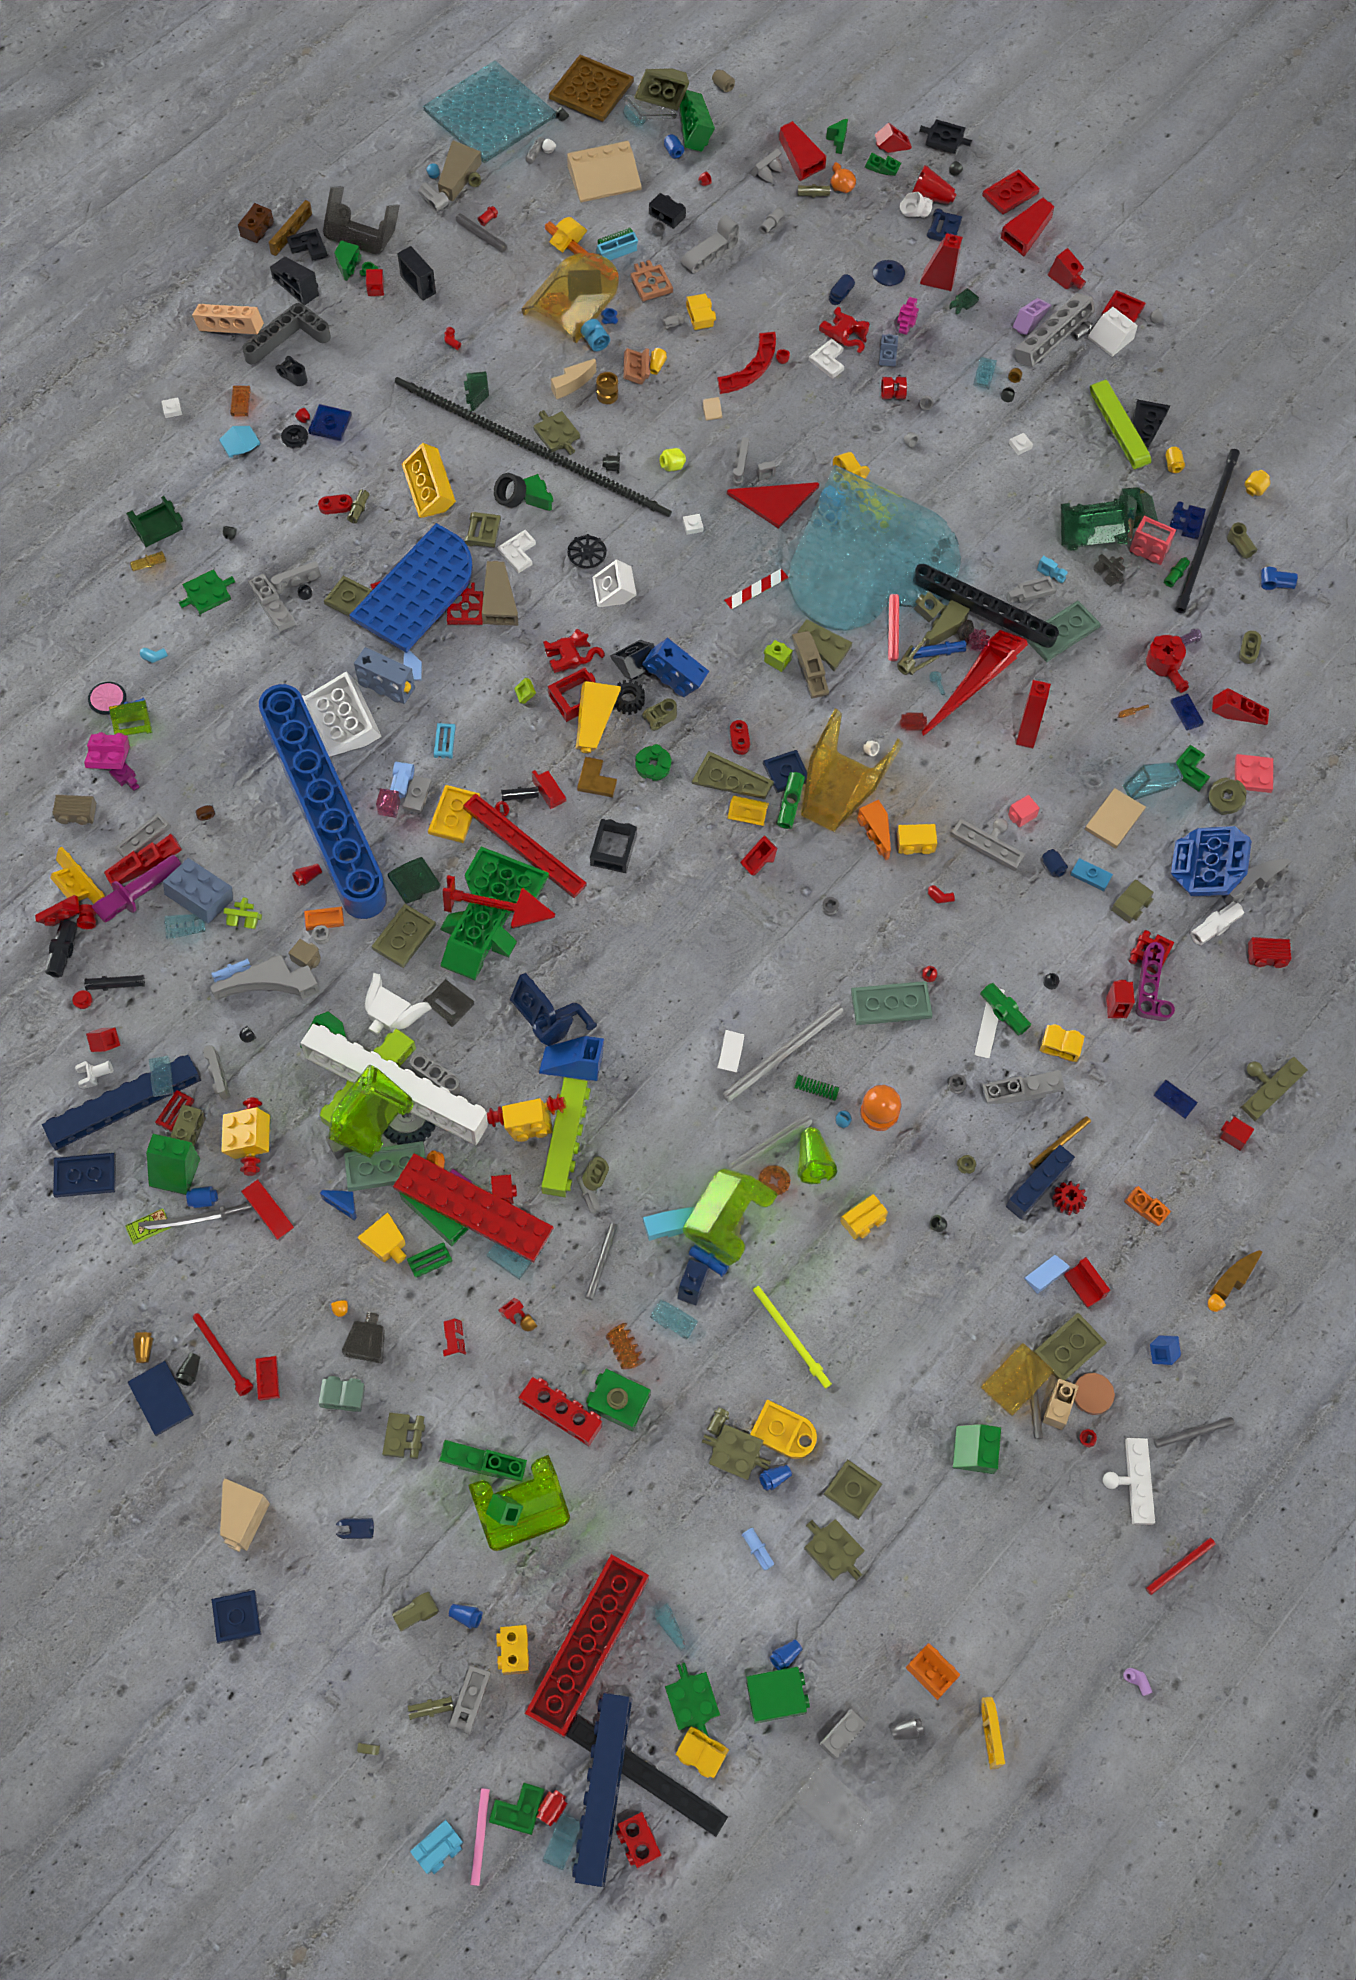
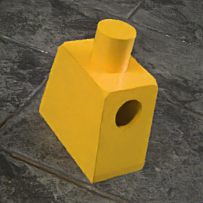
(384, 1240)

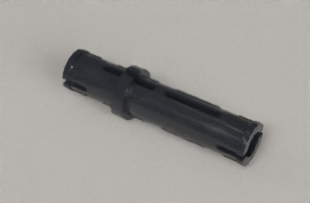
(114, 982)

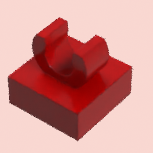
(510, 1309)

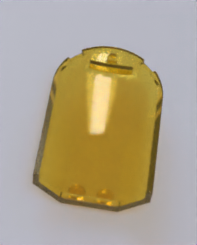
(576, 291)

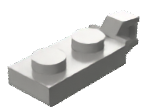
(1032, 590)

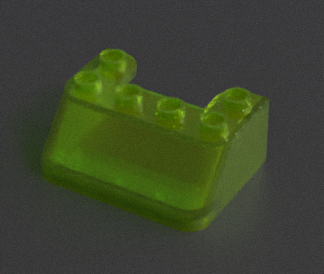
(720, 1211)
(542, 1507)

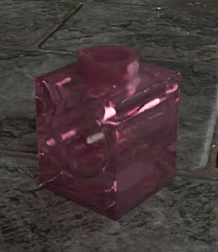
(388, 803)

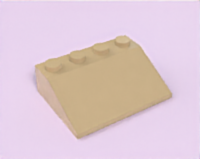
(603, 171)

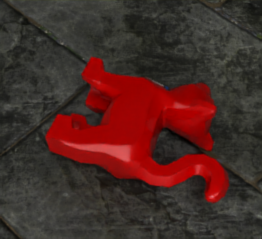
(844, 327)
(567, 649)

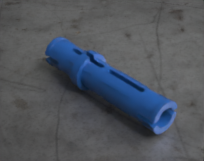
(940, 649)

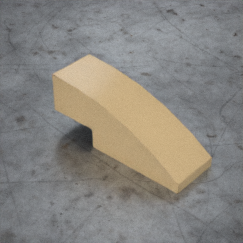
(573, 378)

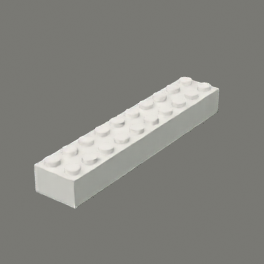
(428, 1100)

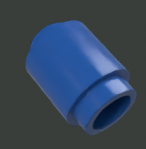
(673, 146)
(201, 1197)

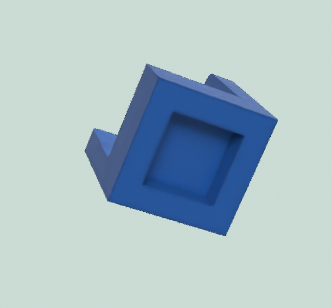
(1165, 1350)

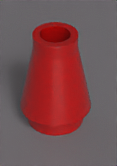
(305, 874)

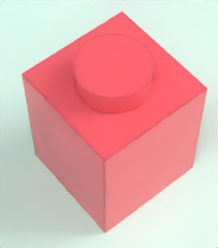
(1023, 811)

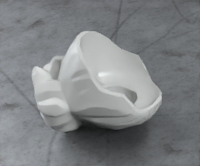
(916, 205)

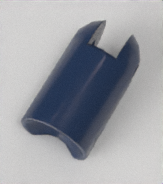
(359, 1528)

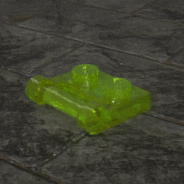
(128, 713)

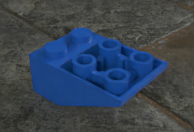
(574, 1058)

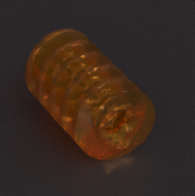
(623, 1348)

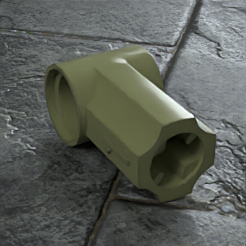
(1238, 537)
(420, 1609)

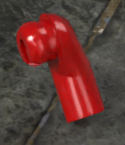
(449, 338)

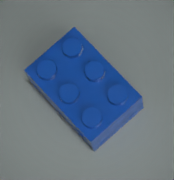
(675, 667)

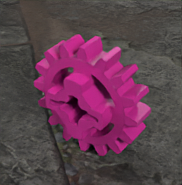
(908, 315)

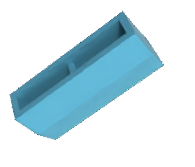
(618, 246)

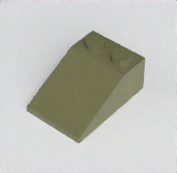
(663, 87)

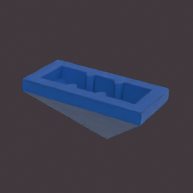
(341, 1201)

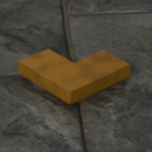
(592, 782)

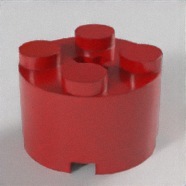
(1165, 654)

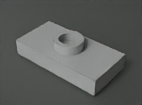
(417, 794)

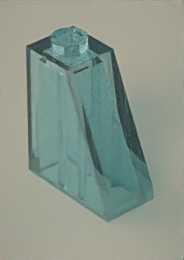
(1153, 779)

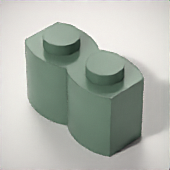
(342, 1394)

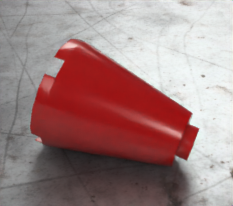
(934, 187)

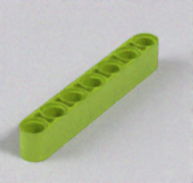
(1120, 424)

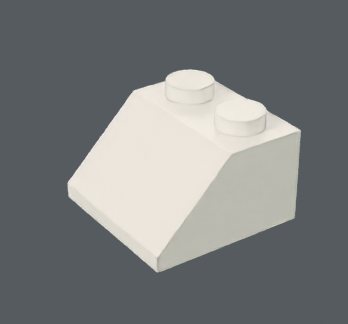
(1113, 331)
(614, 584)

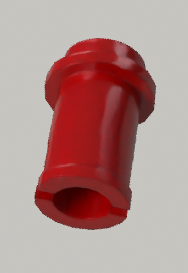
(488, 215)
(1180, 684)

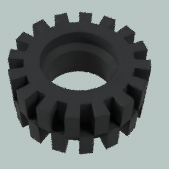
(629, 706)

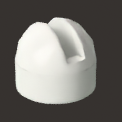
(548, 146)
(873, 746)

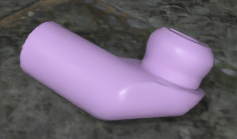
(1138, 1678)

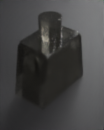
(366, 1340)

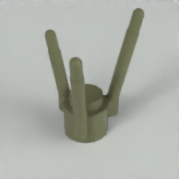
(907, 663)

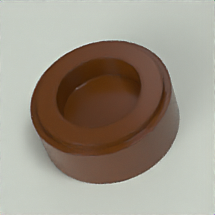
(205, 812)

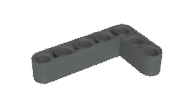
(281, 328)

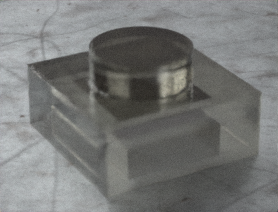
(965, 629)

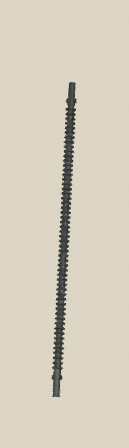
(510, 435)

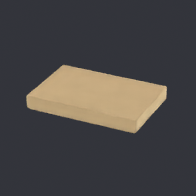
(1115, 818)

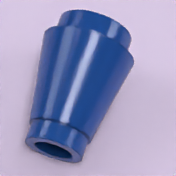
(774, 1477)
(466, 1615)
(785, 1655)

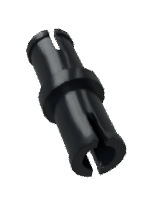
(520, 793)

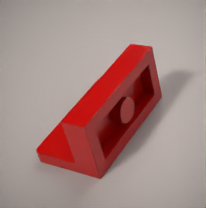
(548, 789)
(1087, 1283)

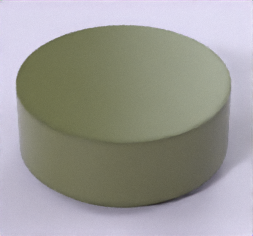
(368, 1748)

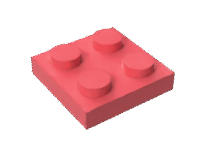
(1254, 772)

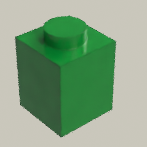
(504, 1509)

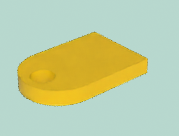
(782, 1431)
(992, 1733)

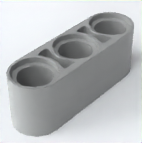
(431, 1067)

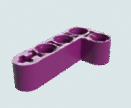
(1152, 981)

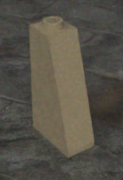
(457, 168)
(498, 598)

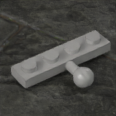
(988, 843)

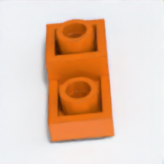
(1149, 1208)

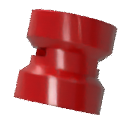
(86, 917)

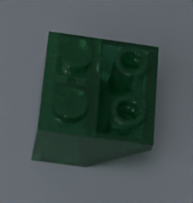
(1145, 504)

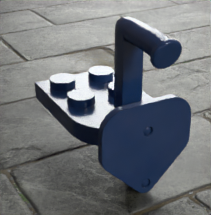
(547, 1024)

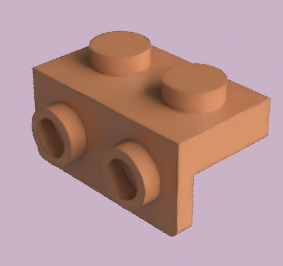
(636, 365)

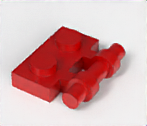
(1144, 940)

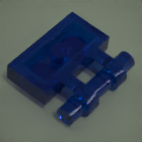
(1193, 520)

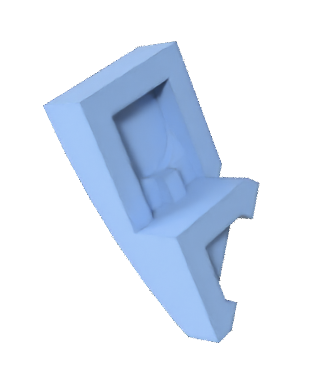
(413, 662)

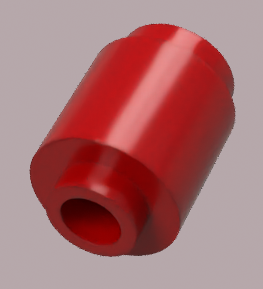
(552, 1807)

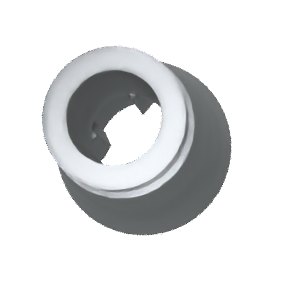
(908, 1729)

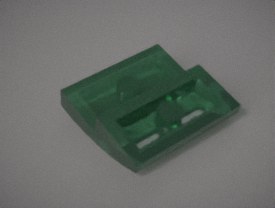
(413, 880)

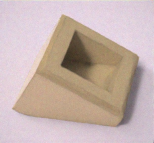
(712, 408)

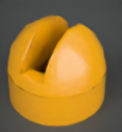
(1216, 1303)
(339, 1308)

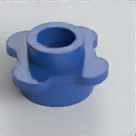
(609, 316)

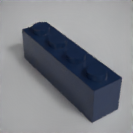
(1040, 1181)

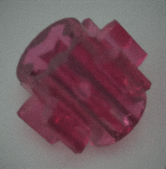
(978, 639)

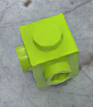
(778, 655)

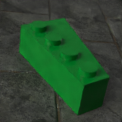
(695, 121)

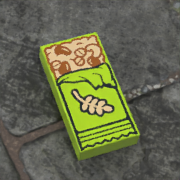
(139, 1234)

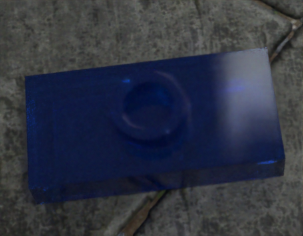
(1187, 712)
(1175, 1099)

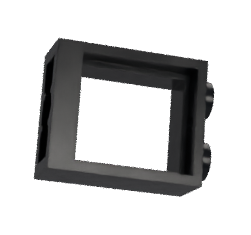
(416, 273)
(608, 861)

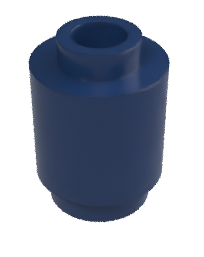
(1054, 863)

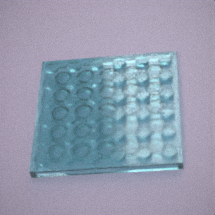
(489, 111)

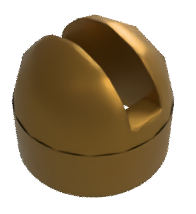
(1015, 375)
(528, 1323)

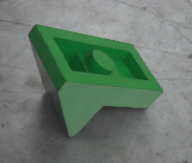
(837, 133)

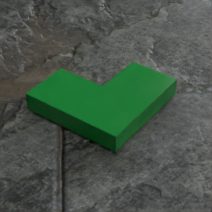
(1188, 766)
(520, 1816)

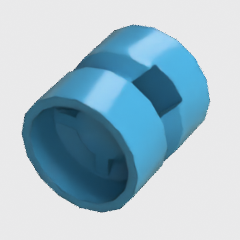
(595, 335)

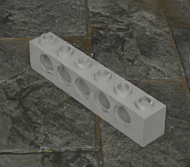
(1054, 330)

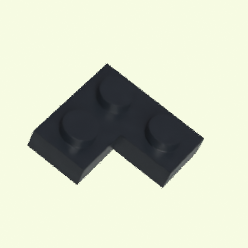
(308, 240)

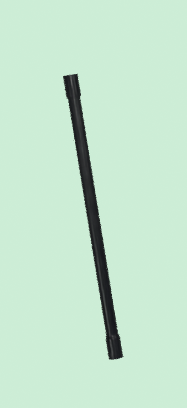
(1185, 596)

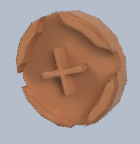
(1094, 1394)

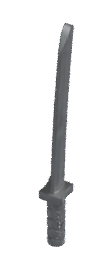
(222, 1213)

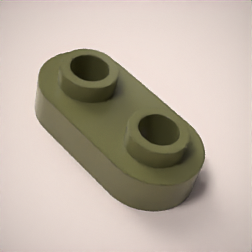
(1250, 648)
(595, 1173)

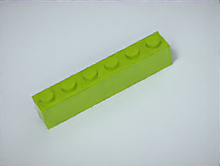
(396, 1048)
(564, 1138)

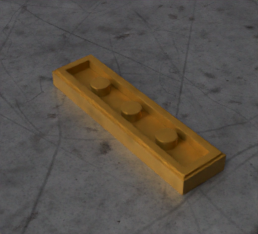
(290, 228)

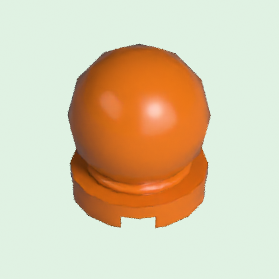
(881, 1107)

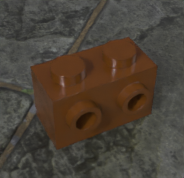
(255, 223)

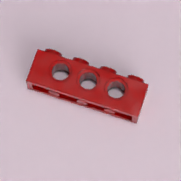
(584, 1433)

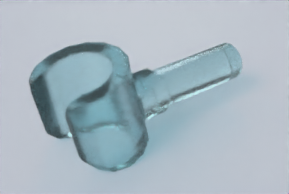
(936, 677)

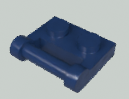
(951, 225)

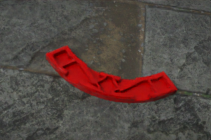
(754, 369)

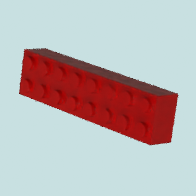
(587, 1646)

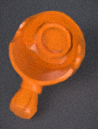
(843, 179)

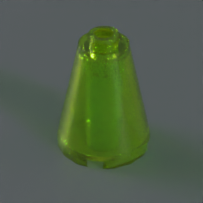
(815, 1159)

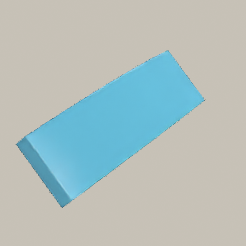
(666, 1223)

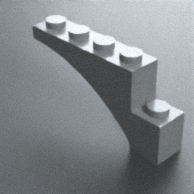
(271, 976)

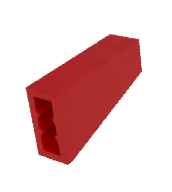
(801, 151)
(1027, 226)
(943, 265)
(1033, 713)

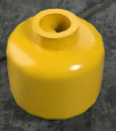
(1257, 483)

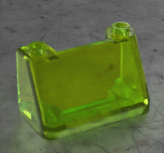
(368, 1111)

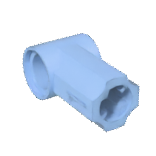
(401, 777)

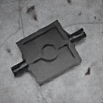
(945, 136)

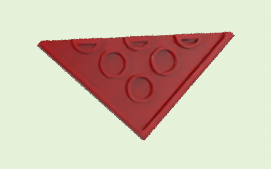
(775, 502)

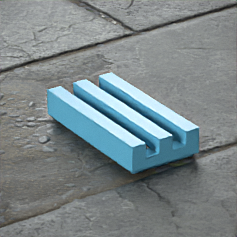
(443, 753)

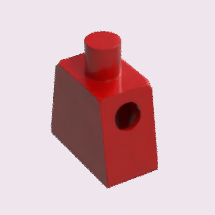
(1067, 270)

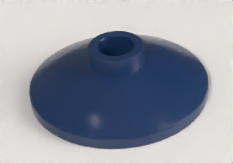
(888, 272)

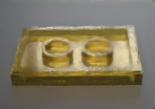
(1017, 1379)

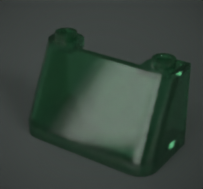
(1098, 523)

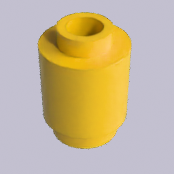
(1174, 460)

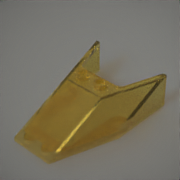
(838, 783)

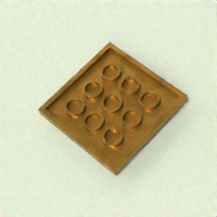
(591, 87)

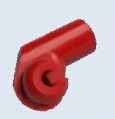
(938, 896)

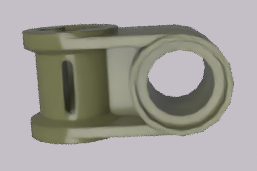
(657, 714)

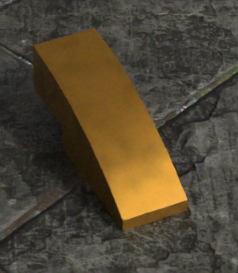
(1236, 1275)

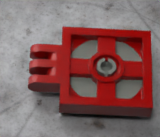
(466, 608)

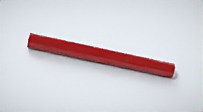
(1180, 1566)

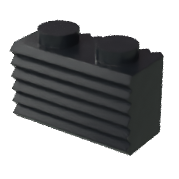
(667, 210)

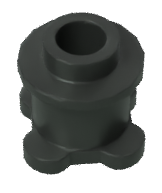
(612, 462)

